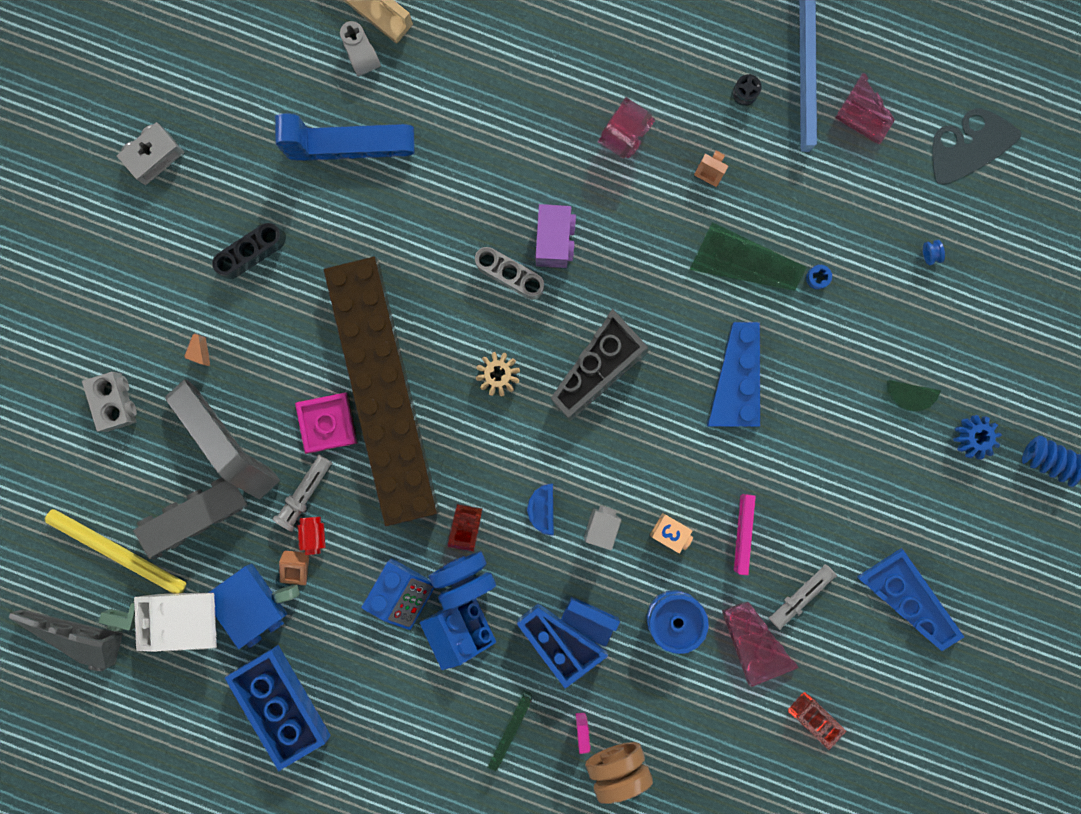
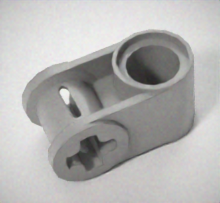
(360, 50)

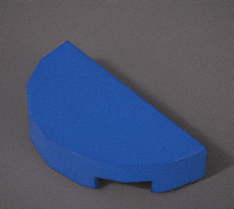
(541, 509)

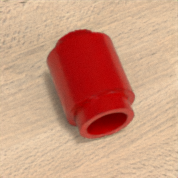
(311, 535)

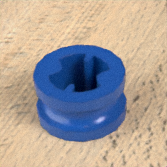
(933, 252)
(826, 271)

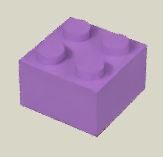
(553, 233)

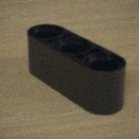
(236, 251)

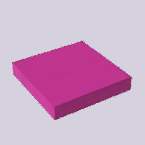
(326, 423)

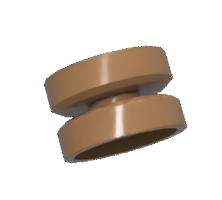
(619, 772)

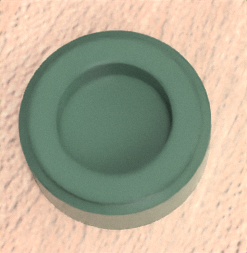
(285, 594)

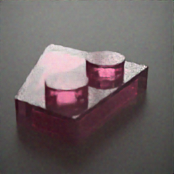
(865, 111)

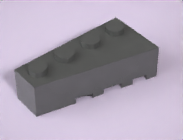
(601, 364)
(188, 518)

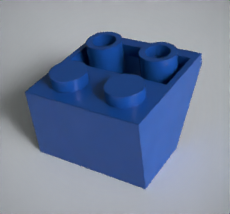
(457, 634)

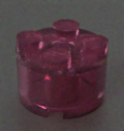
(625, 128)

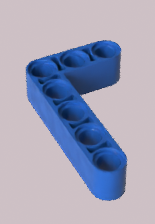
(341, 142)

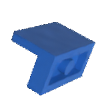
(590, 621)

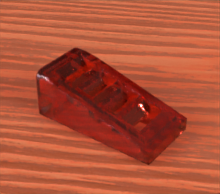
(805, 708)

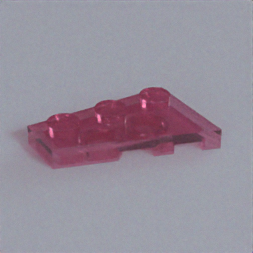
(756, 647)

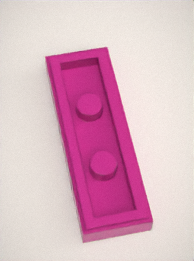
(744, 534)

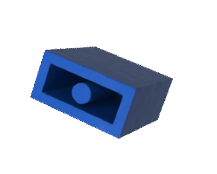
(246, 607)

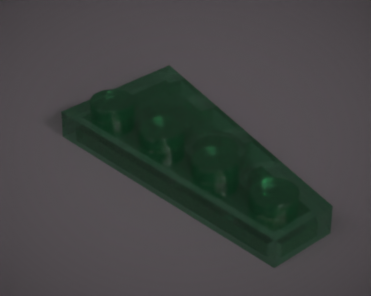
(739, 258)

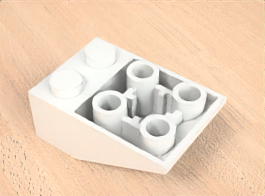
(175, 621)

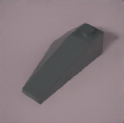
(79, 641)

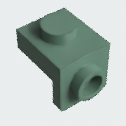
(118, 620)

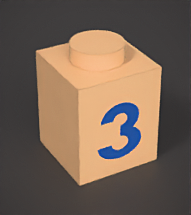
(672, 533)

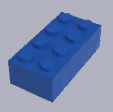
(278, 707)

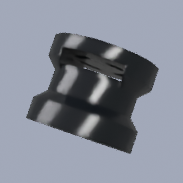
(748, 83)

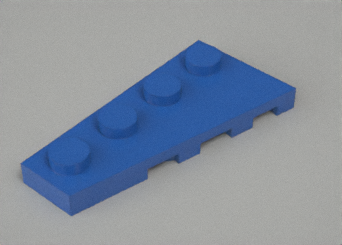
(738, 386)
(907, 592)

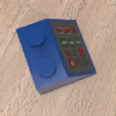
(398, 595)

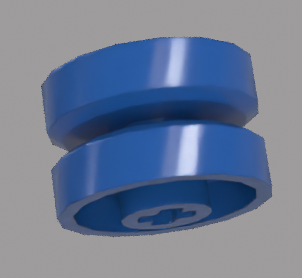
(463, 583)
(688, 633)

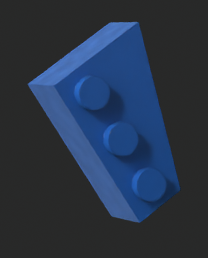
(560, 645)

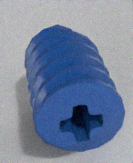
(1055, 458)

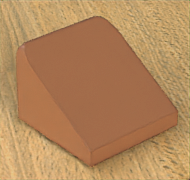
(197, 350)
(294, 567)

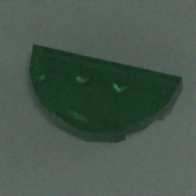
(911, 396)

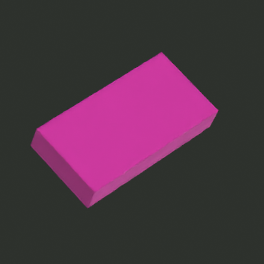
(582, 733)

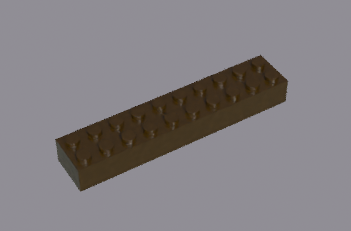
(381, 391)

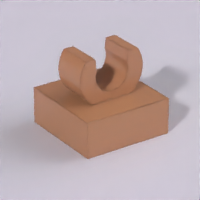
(711, 168)

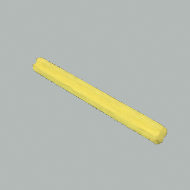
(115, 552)

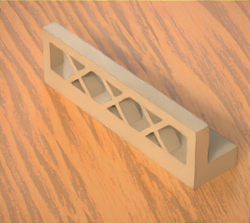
(384, 15)

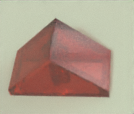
(465, 528)

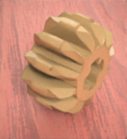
(490, 369)

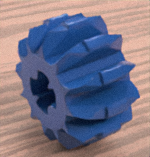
(968, 439)

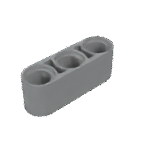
(502, 262)

